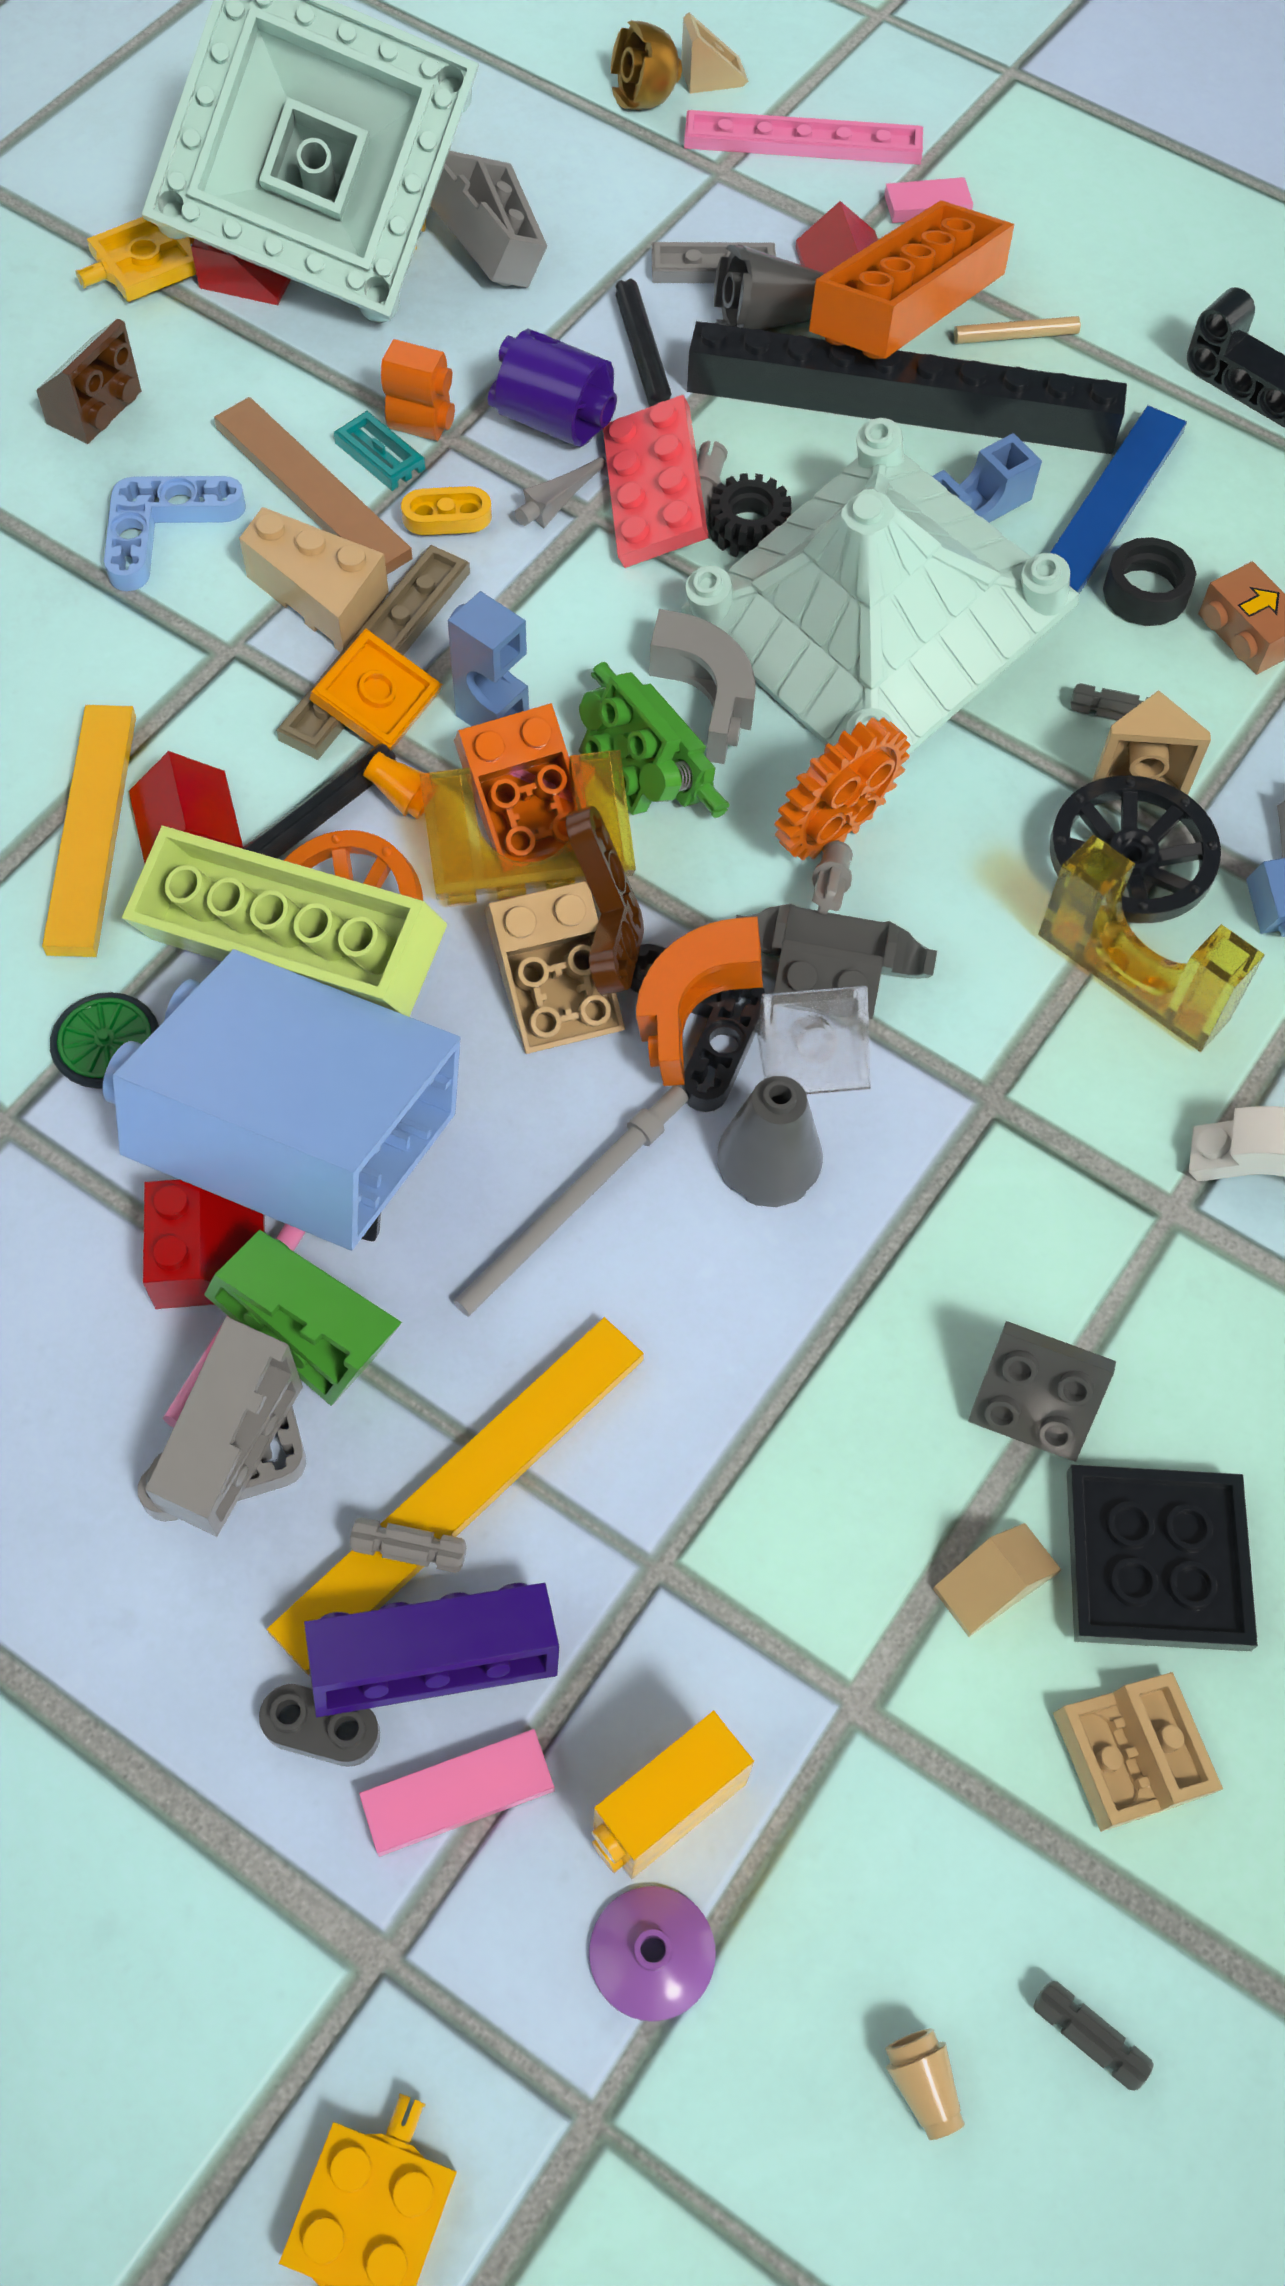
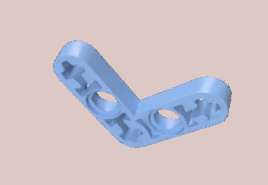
(146, 512)

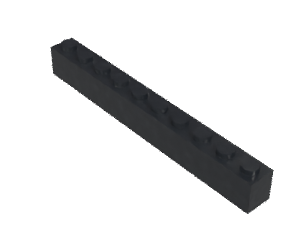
(906, 388)

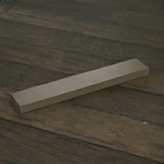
(398, 624)

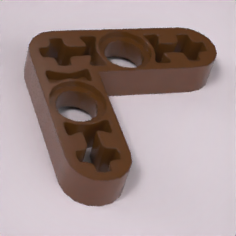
(621, 920)

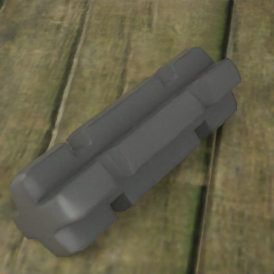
(1107, 703)
(1093, 2035)

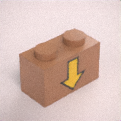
(1248, 616)

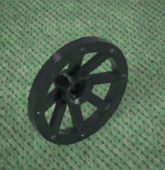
(1142, 846)

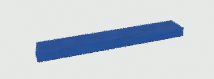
(1117, 493)

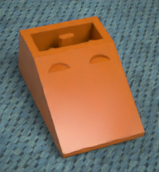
(520, 817)

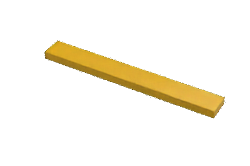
(470, 1479)

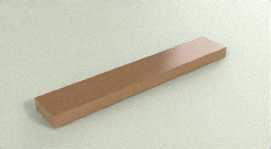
(308, 481)

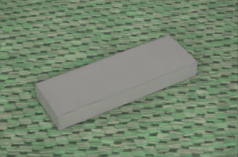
(693, 260)

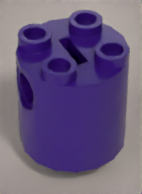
(553, 387)

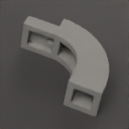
(713, 662)

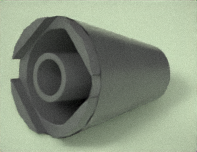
(762, 289)
(771, 1145)

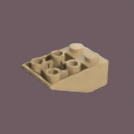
(545, 968)

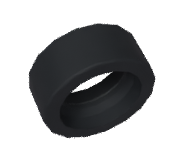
(1157, 557)

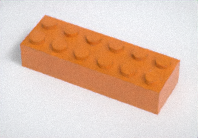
(910, 279)

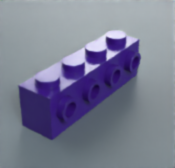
(431, 1648)

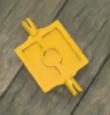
(138, 259)
(369, 2207)

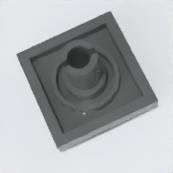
(1042, 1391)

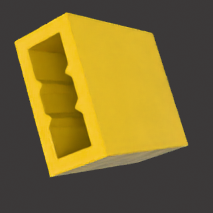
(670, 1796)

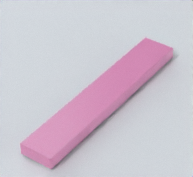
(804, 137)

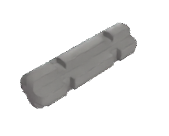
(408, 1545)

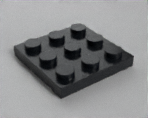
(1160, 1558)

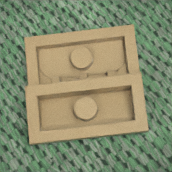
(1137, 1751)

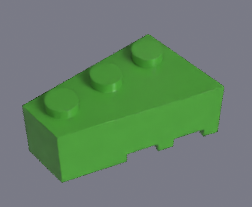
(292, 1300)

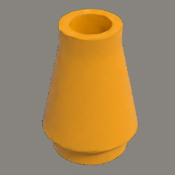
(398, 783)

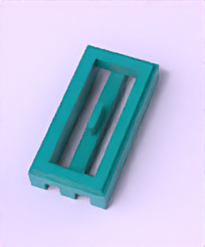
(372, 453)

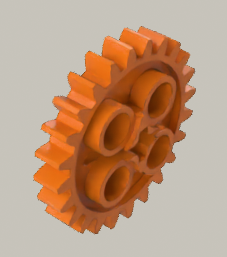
(842, 788)

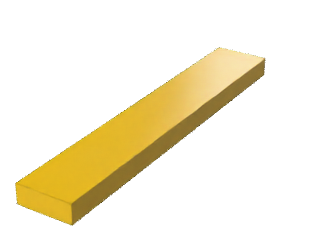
(89, 832)

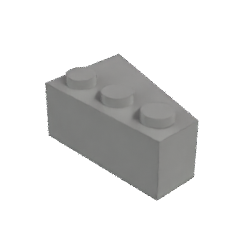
(490, 217)
(224, 1426)

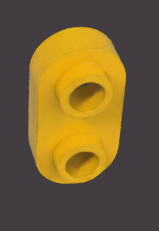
(446, 510)

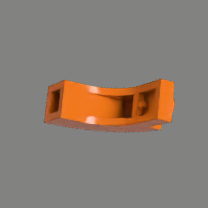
(688, 971)

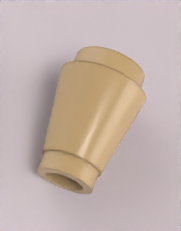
(926, 2081)

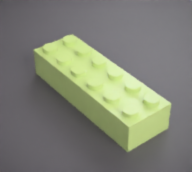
(286, 914)

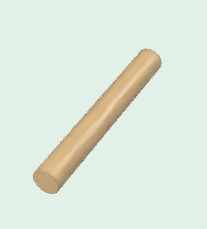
(1016, 329)

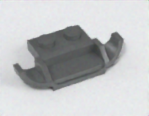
(838, 951)

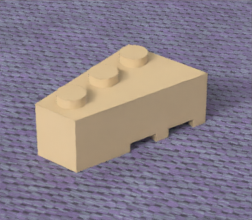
(315, 573)

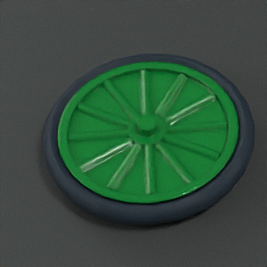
(92, 1033)

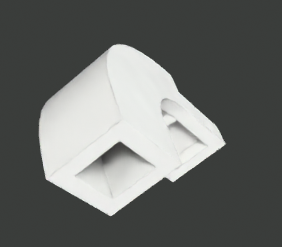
(1240, 1147)

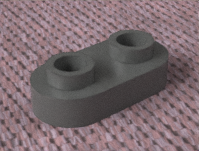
(318, 1735)

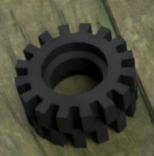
(743, 497)

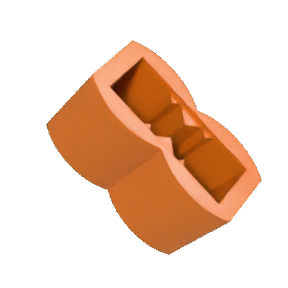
(417, 390)

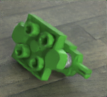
(656, 747)

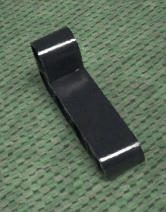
(1236, 361)

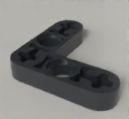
(719, 1012)

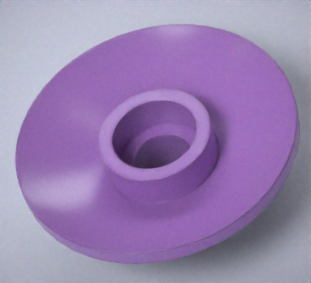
(646, 1988)

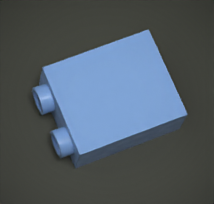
(285, 1096)

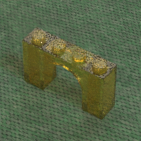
(468, 865)
(1091, 929)

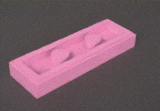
(456, 1792)

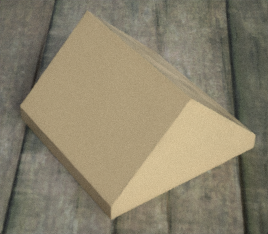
(1155, 743)

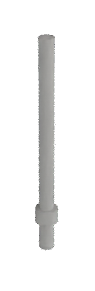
(642, 1130)

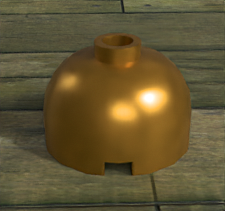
(645, 66)

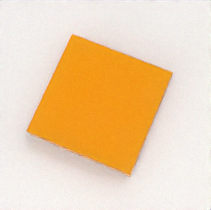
(375, 691)

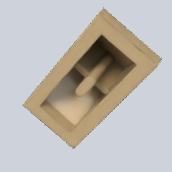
(707, 60)
(995, 1577)

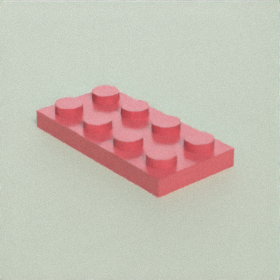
(654, 481)

